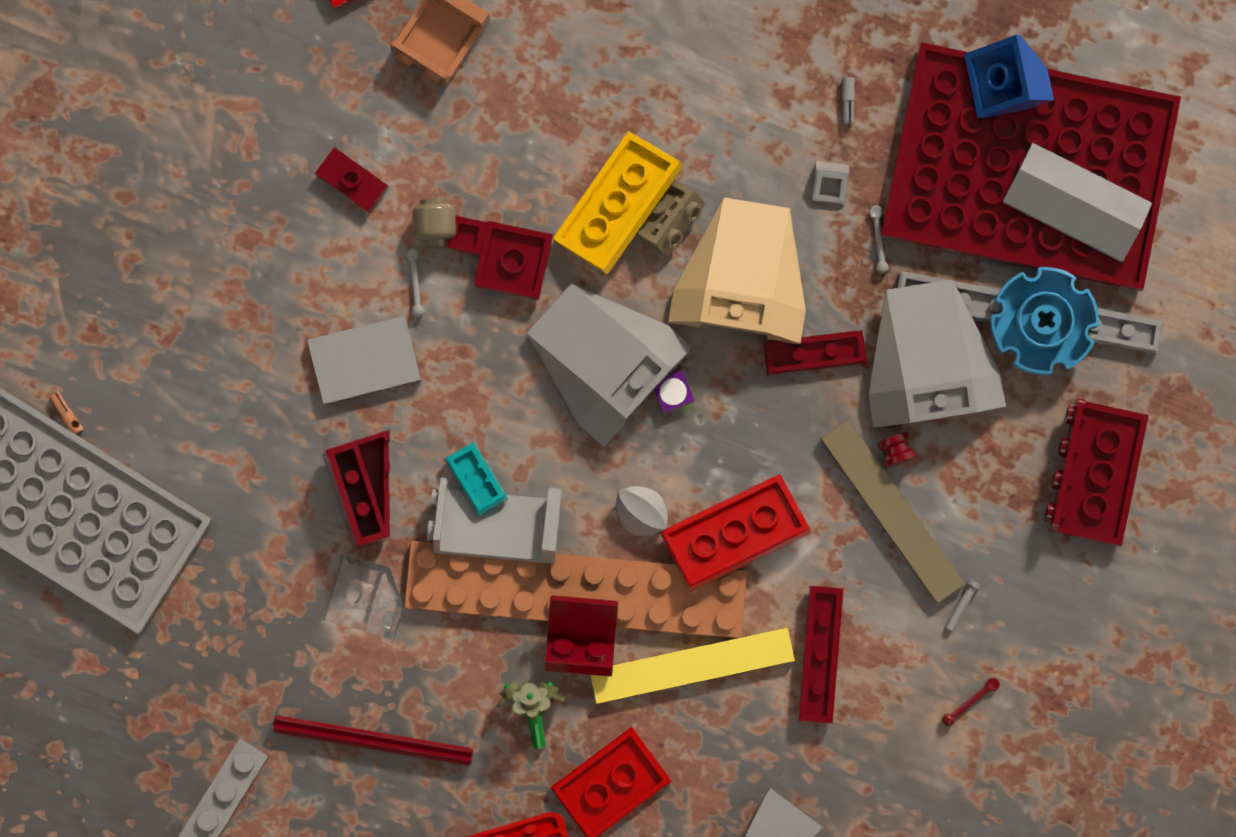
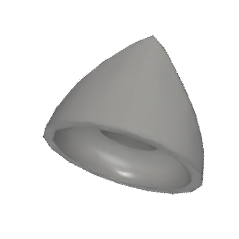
(641, 511)

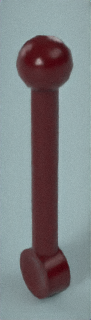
(992, 684)

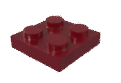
(513, 260)

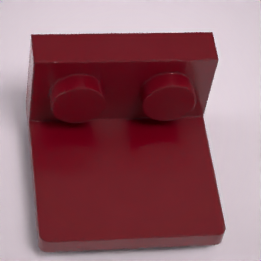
(581, 635)

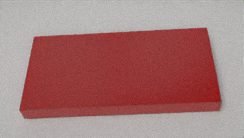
(735, 532)

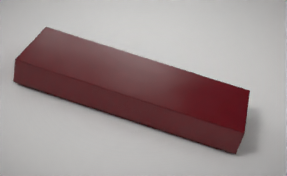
(815, 353)

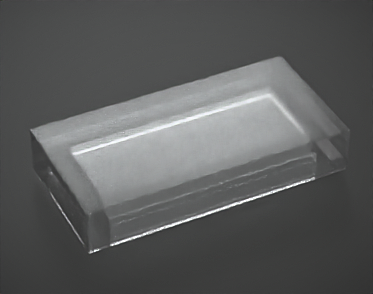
(780, 563)

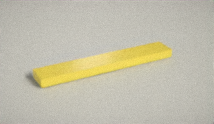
(694, 665)

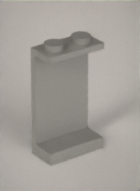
(514, 530)

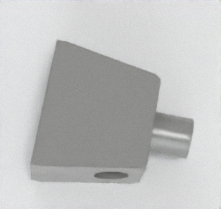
(780, 819)

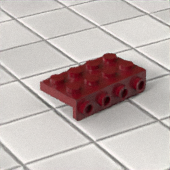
(1096, 472)

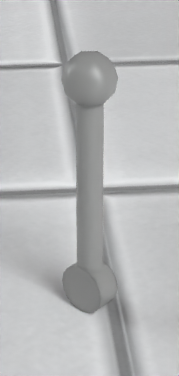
(876, 213)
(412, 256)

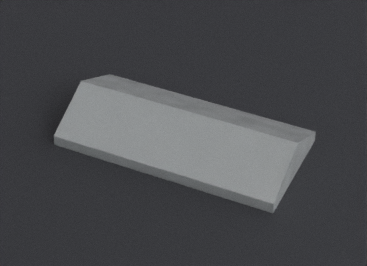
(1077, 202)

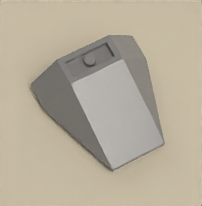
(604, 358)
(930, 358)

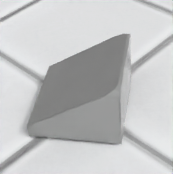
(830, 182)

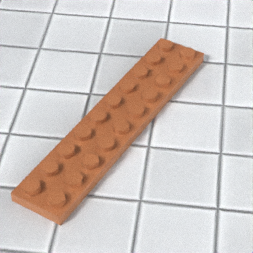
(646, 592)

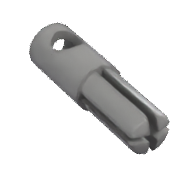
(848, 99)

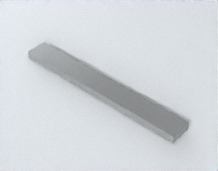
(1114, 327)

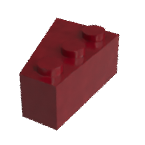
(361, 487)

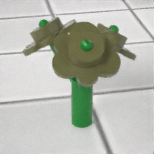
(531, 703)

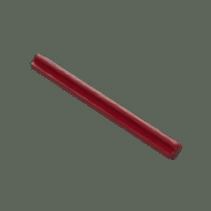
(373, 740)

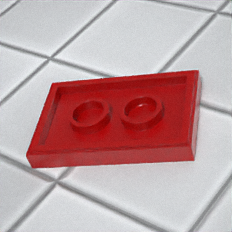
(611, 784)

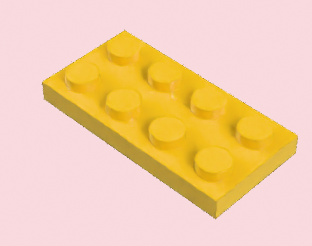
(617, 202)

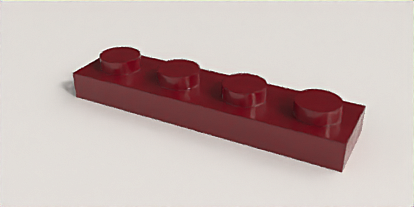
(820, 654)

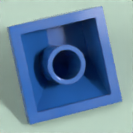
(1007, 77)

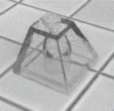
(365, 598)

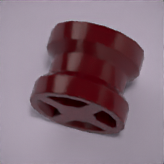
(896, 449)

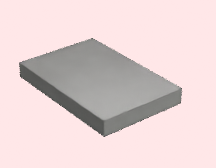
(364, 360)

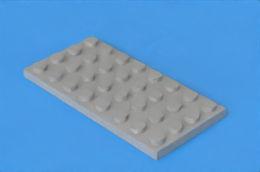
(89, 517)

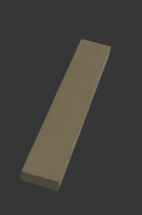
(892, 511)

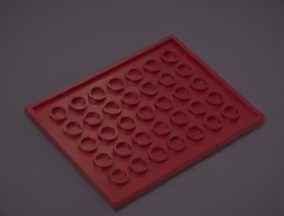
(960, 166)

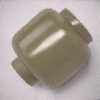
(434, 222)

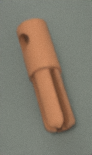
(66, 414)

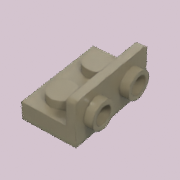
(671, 218)

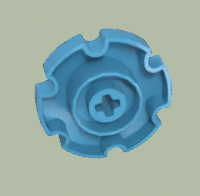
(1070, 314)

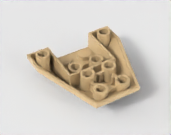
(744, 274)

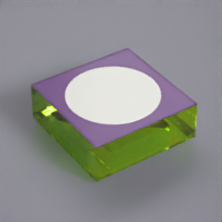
(673, 392)

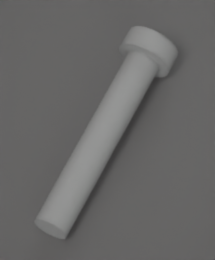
(962, 604)

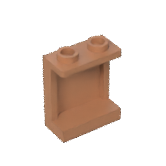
(440, 37)

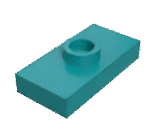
(476, 479)

